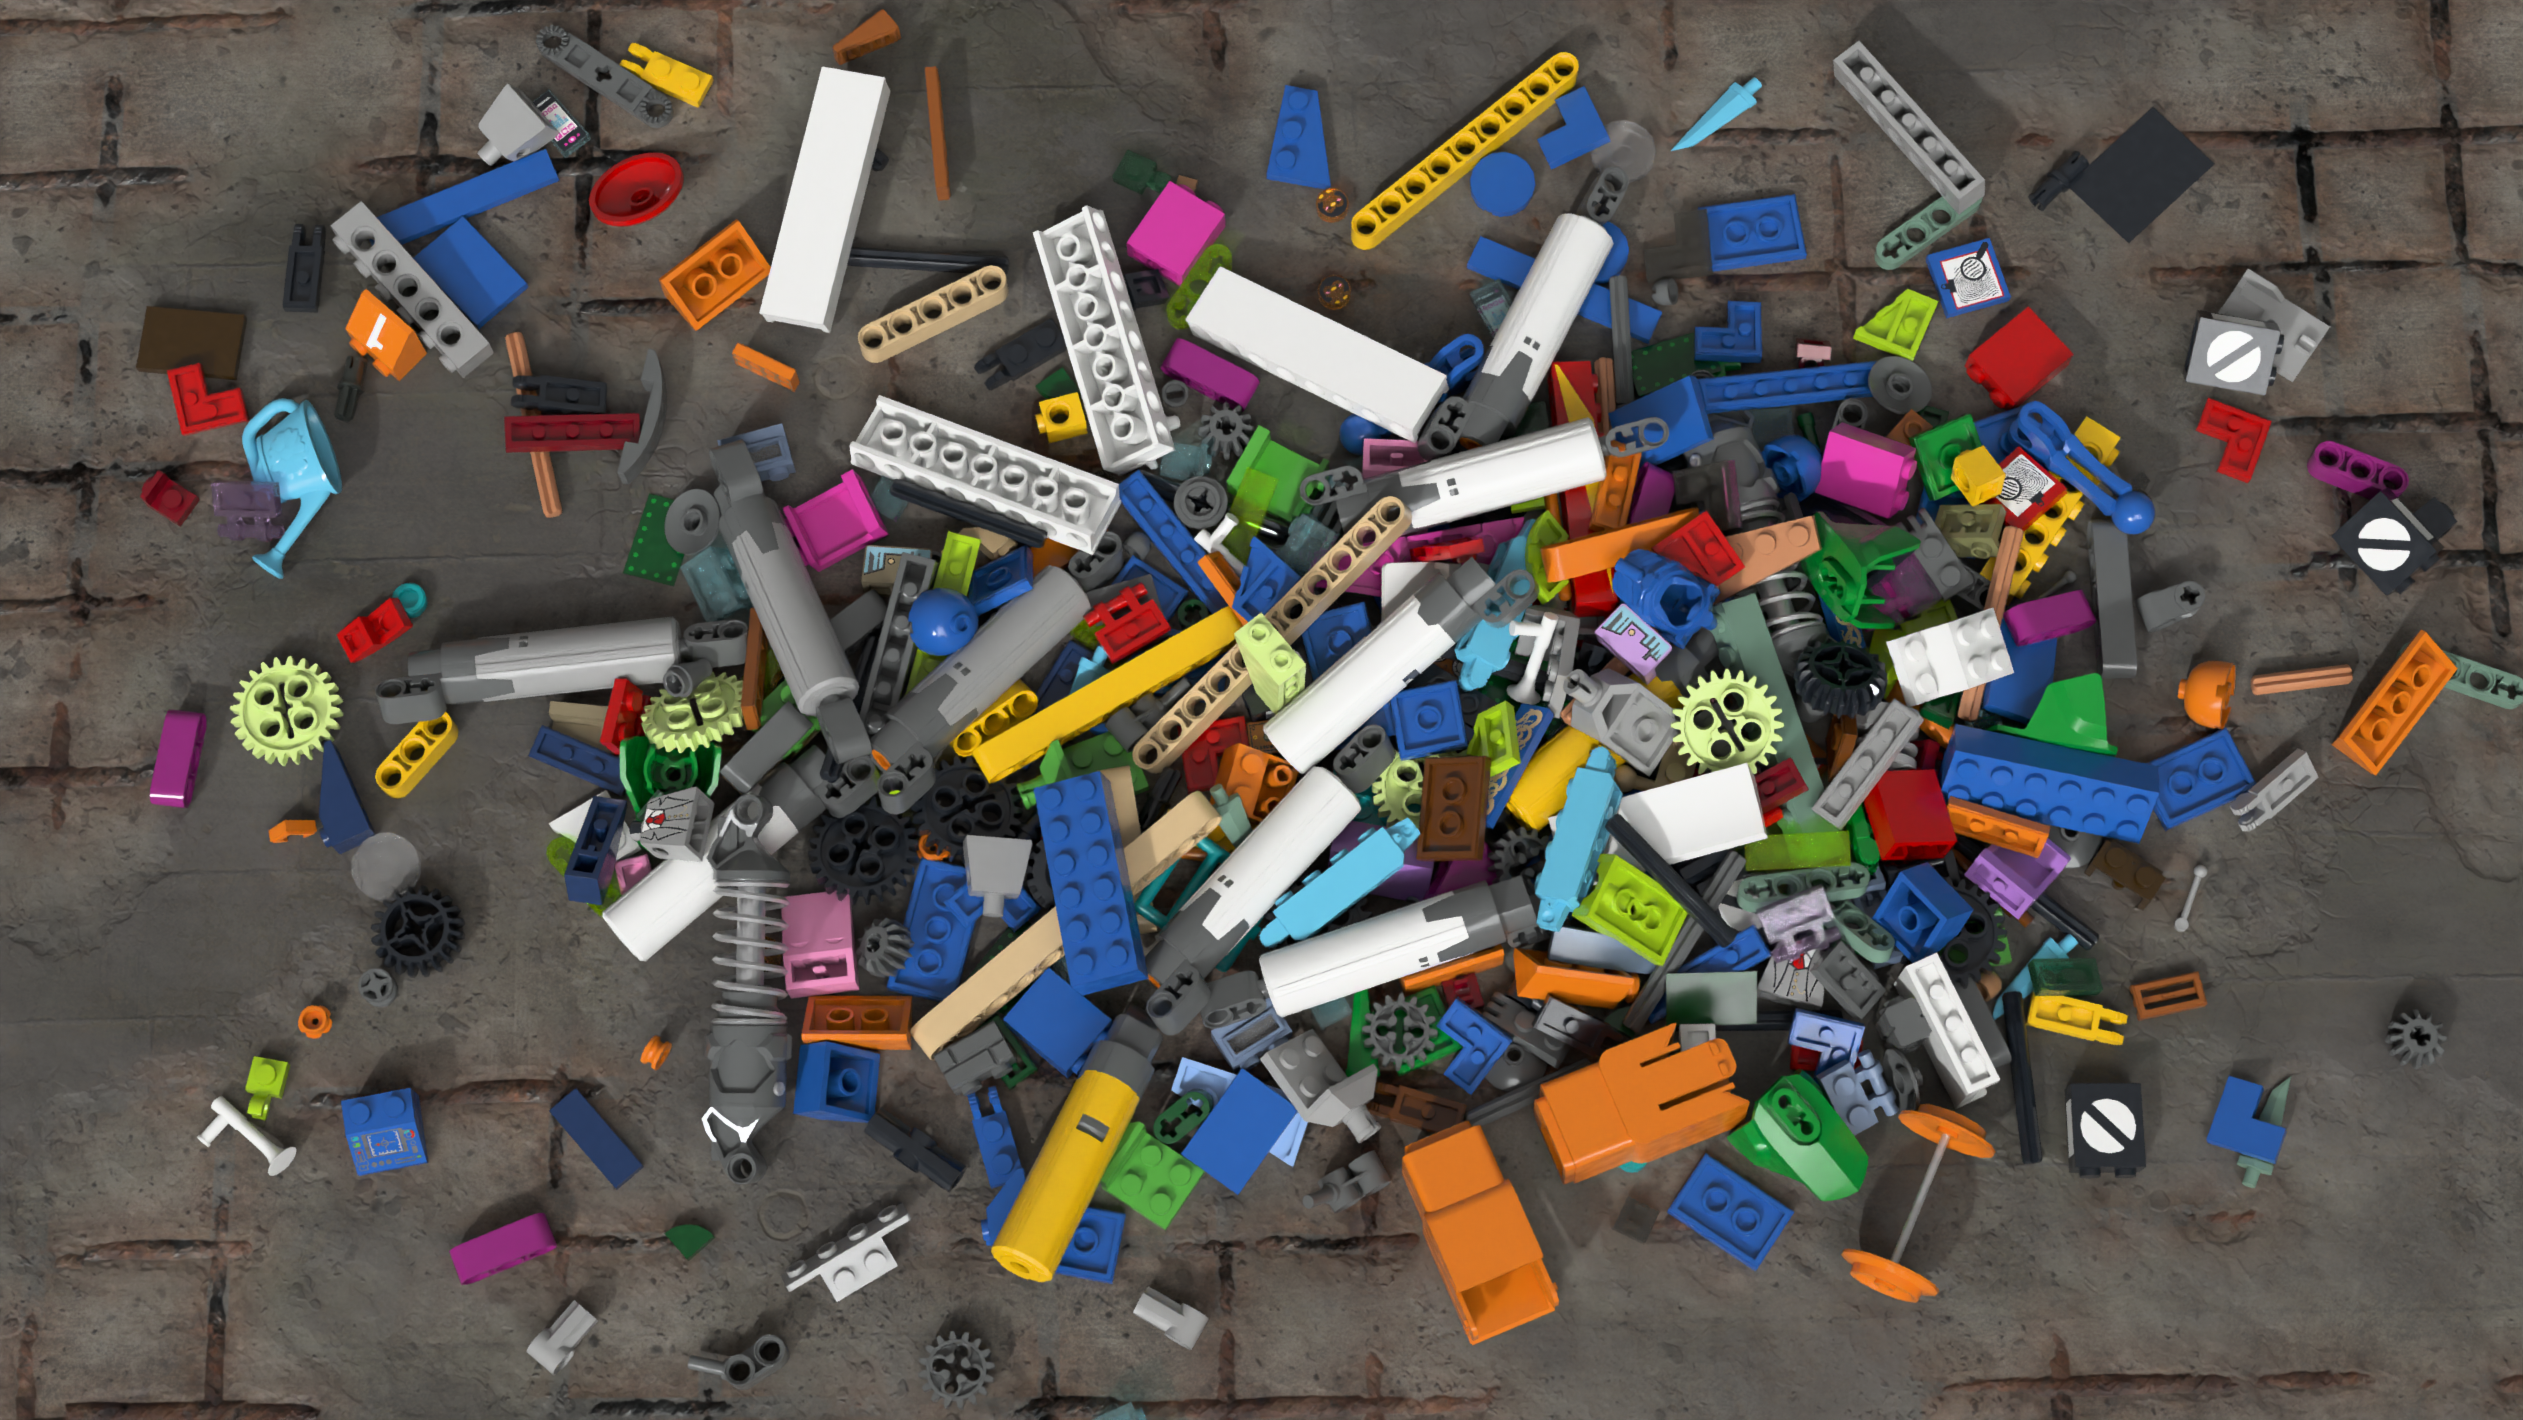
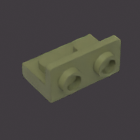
(1972, 529)

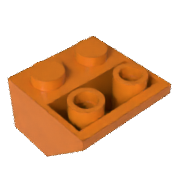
(1257, 778)

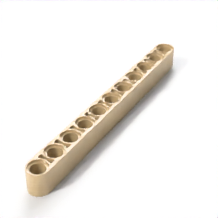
(1288, 628)
(1042, 942)

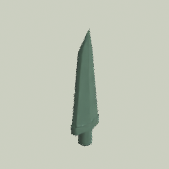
(1234, 817)
(2272, 1114)

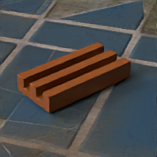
(2139, 1002)

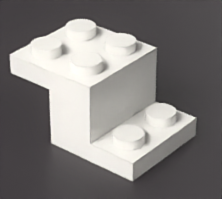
(1950, 657)

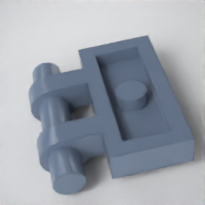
(1847, 1097)

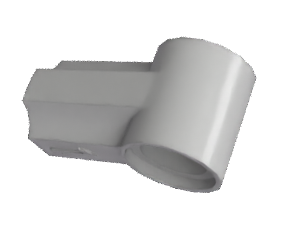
(1178, 1321)
(556, 1344)

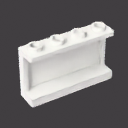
(1953, 1040)

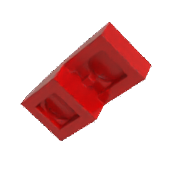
(375, 631)

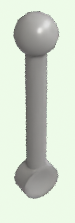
(2181, 923)

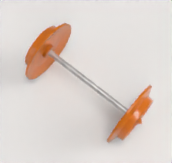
(1948, 1131)

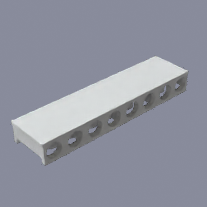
(825, 199)
(1104, 342)
(1317, 351)
(986, 473)

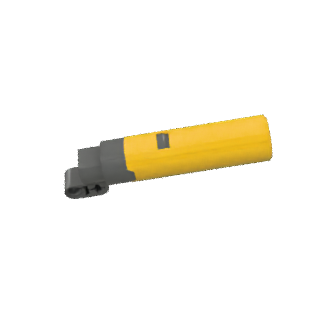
(1545, 780)
(1079, 1148)

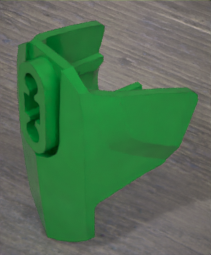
(1843, 565)
(2069, 716)
(648, 769)
(1819, 1156)

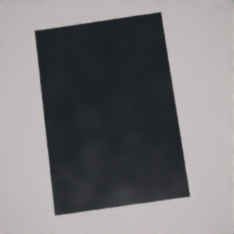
(2141, 175)

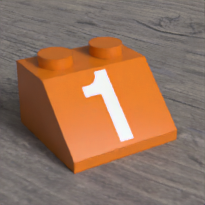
(383, 337)

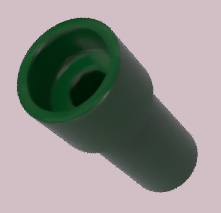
(1806, 424)

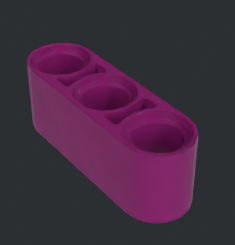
(1209, 374)
(2340, 472)
(1651, 493)
(2049, 618)
(178, 758)
(503, 1248)

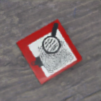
(2026, 490)

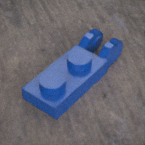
(995, 1140)

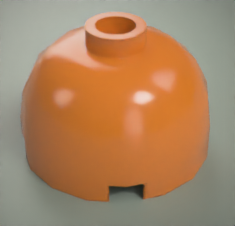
(2208, 693)

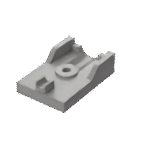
(2263, 301)

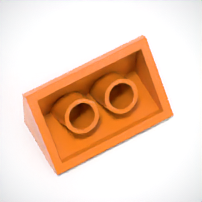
(715, 275)
(1471, 963)
(1567, 981)
(859, 1021)

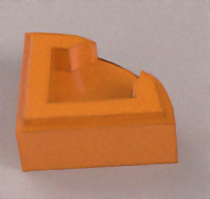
(292, 827)

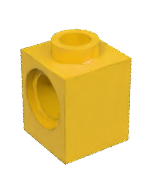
(1068, 405)
(1977, 475)

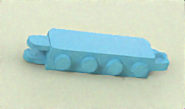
(1486, 647)
(1578, 840)
(1341, 885)

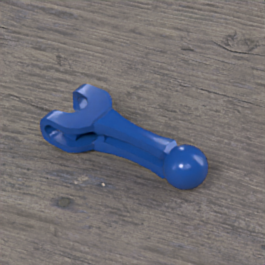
(1447, 361)
(2050, 445)

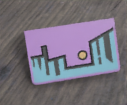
(1633, 642)

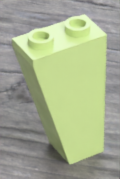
(1271, 663)

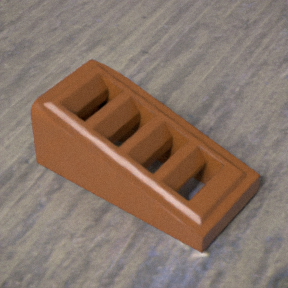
(868, 37)

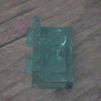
(1307, 543)
(716, 584)

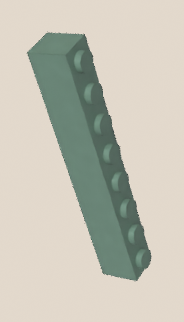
(1747, 646)

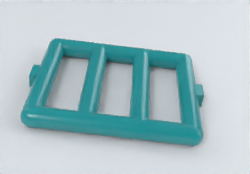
(1215, 855)

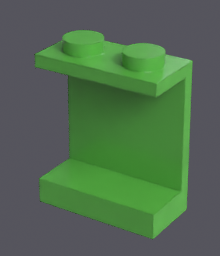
(1285, 465)

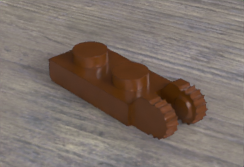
(1418, 1108)

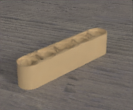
(924, 327)
(1128, 820)

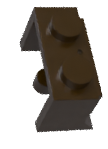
(2127, 871)

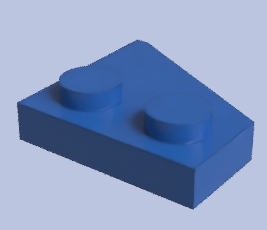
(1262, 581)

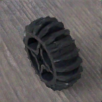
(1840, 678)
(405, 936)

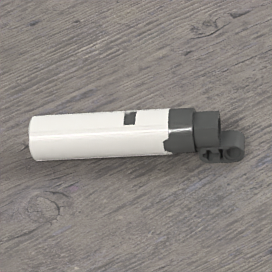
(1392, 658)
(682, 890)

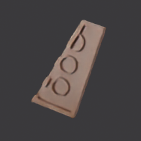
(1769, 551)

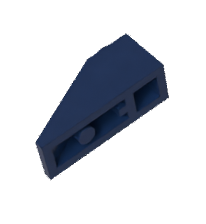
(341, 808)
(595, 851)

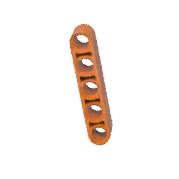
(1605, 548)

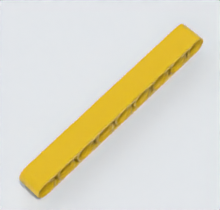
(1459, 164)
(1108, 695)

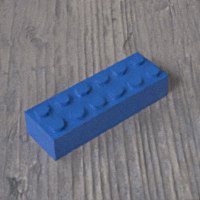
(2050, 783)
(1090, 883)

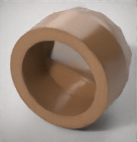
(1989, 986)

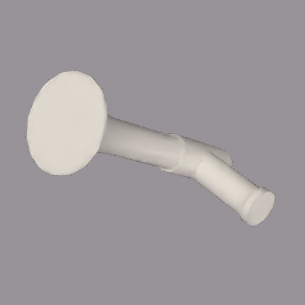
(1214, 542)
(1525, 690)
(227, 1113)

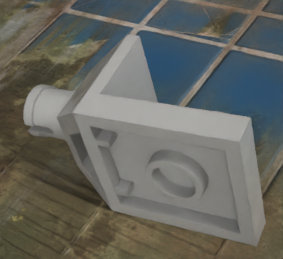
(1560, 650)
(1622, 717)
(1321, 1087)

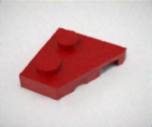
(1458, 550)
(1702, 550)

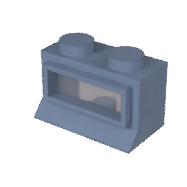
(768, 451)
(1251, 1038)

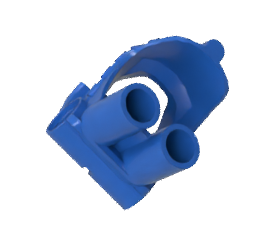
(1665, 595)

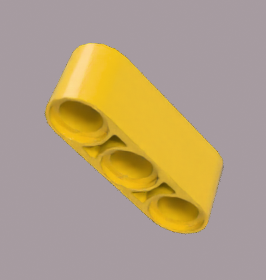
(1005, 714)
(414, 770)

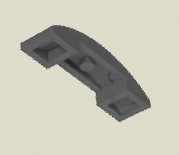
(635, 455)

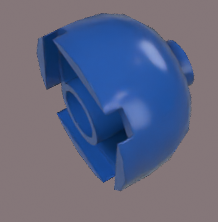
(1795, 465)
(942, 621)

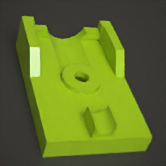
(1608, 909)

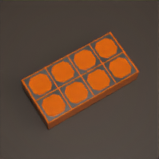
(766, 366)

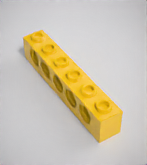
(2101, 445)

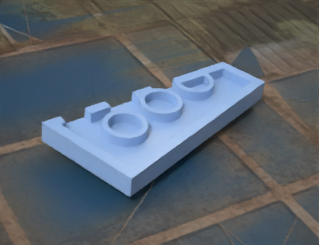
(1216, 1081)

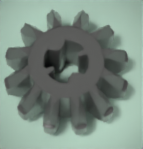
(1213, 430)
(884, 947)
(2408, 1047)

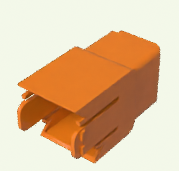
(1638, 1104)
(1477, 1232)

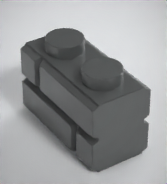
(1903, 1025)
(975, 1059)

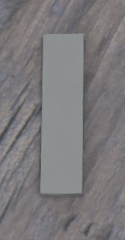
(1867, 764)

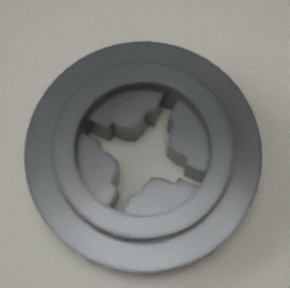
(1195, 488)

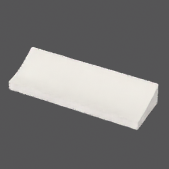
(1692, 816)

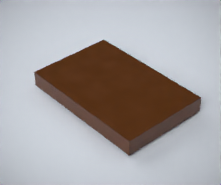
(1453, 808)

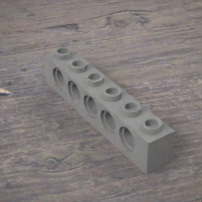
(1909, 127)
(361, 225)

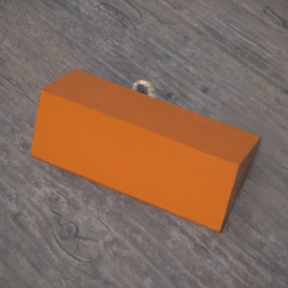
(2396, 704)

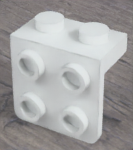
(1403, 579)

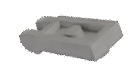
(2274, 790)

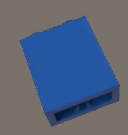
(1058, 1023)

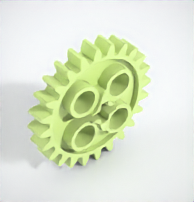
(1754, 709)
(258, 718)
(673, 723)
(1397, 794)

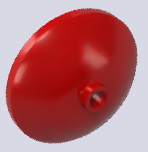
(636, 189)

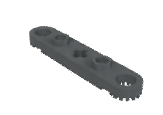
(624, 87)

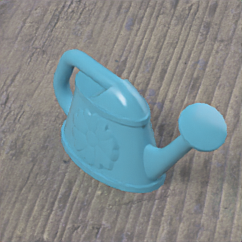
(297, 457)

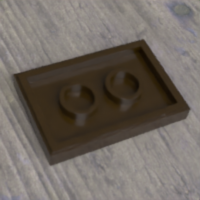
(189, 337)

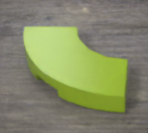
(1543, 533)

